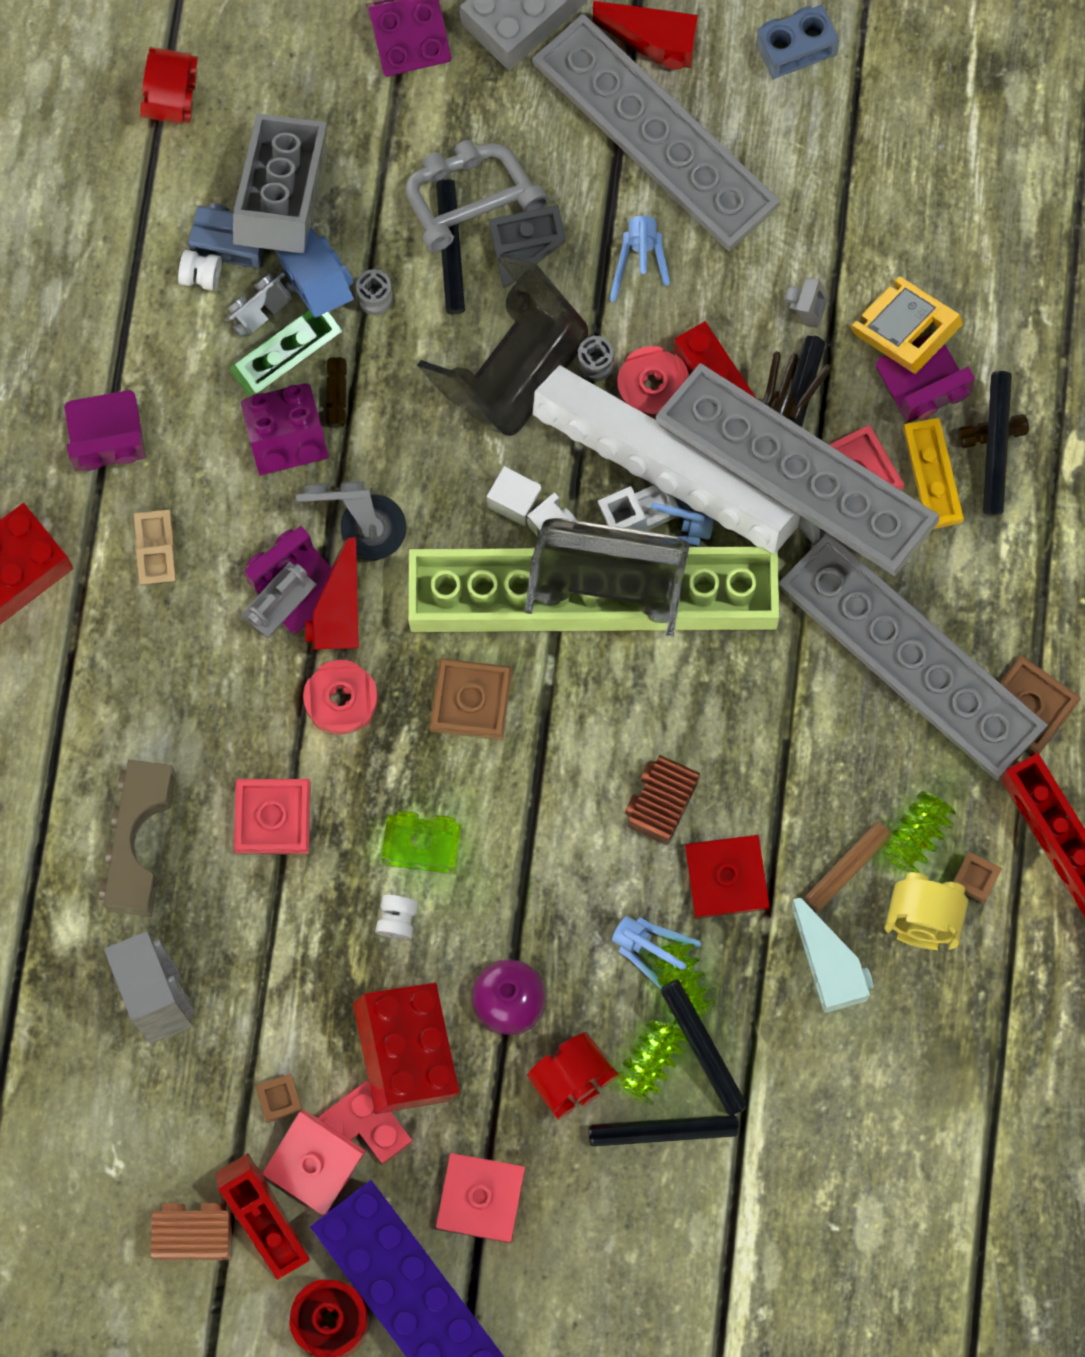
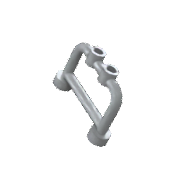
(468, 157)

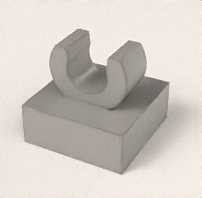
(808, 302)

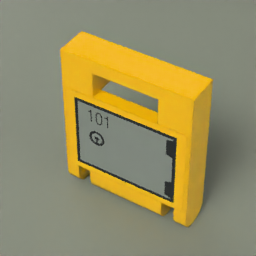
(900, 318)

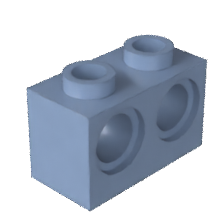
(801, 48)

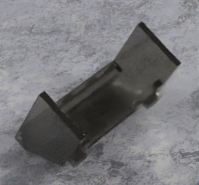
(540, 340)
(609, 565)

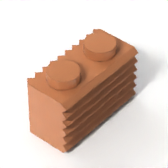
(191, 1234)

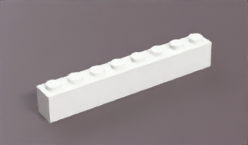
(661, 458)

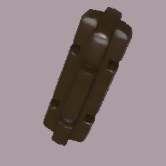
(336, 392)
(970, 435)

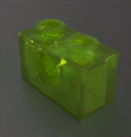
(439, 857)

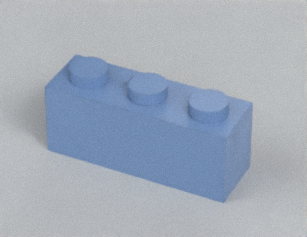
(317, 275)

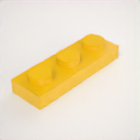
(933, 470)

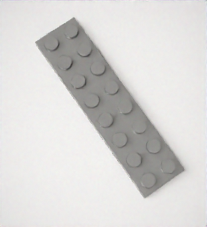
(656, 132)
(798, 469)
(912, 656)

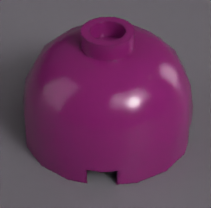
(509, 997)

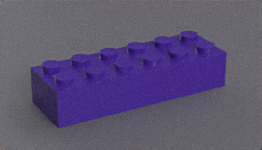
(400, 1279)

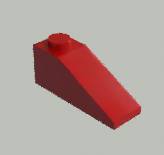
(655, 33)
(336, 608)
(261, 1216)

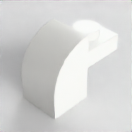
(634, 510)

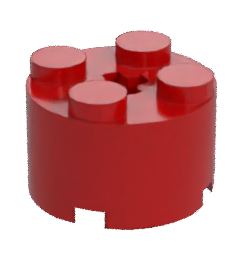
(169, 85)
(572, 1075)
(336, 1298)

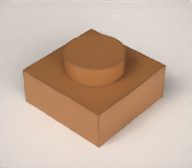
(977, 876)
(279, 1098)

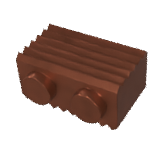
(662, 799)

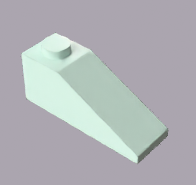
(832, 964)

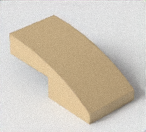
(155, 547)

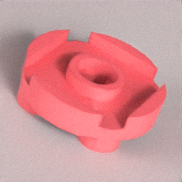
(635, 373)
(356, 711)

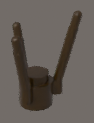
(779, 399)

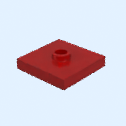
(726, 876)

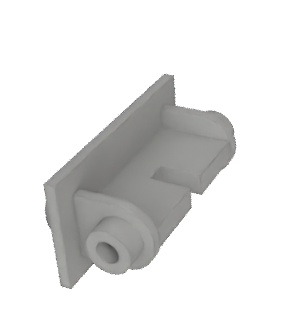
(248, 311)
(279, 599)

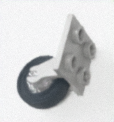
(369, 517)

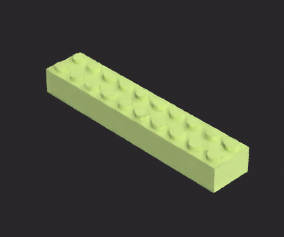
(490, 586)

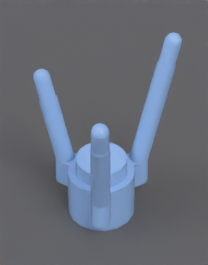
(642, 238)
(694, 522)
(633, 937)

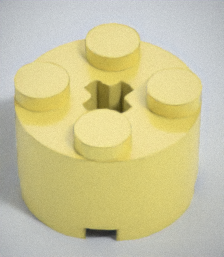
(927, 912)

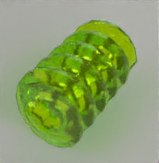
(918, 831)
(686, 977)
(651, 1060)

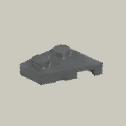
(526, 237)

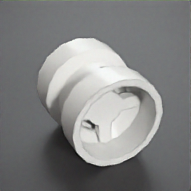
(199, 270)
(396, 917)

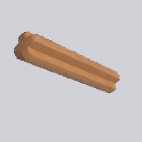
(847, 866)

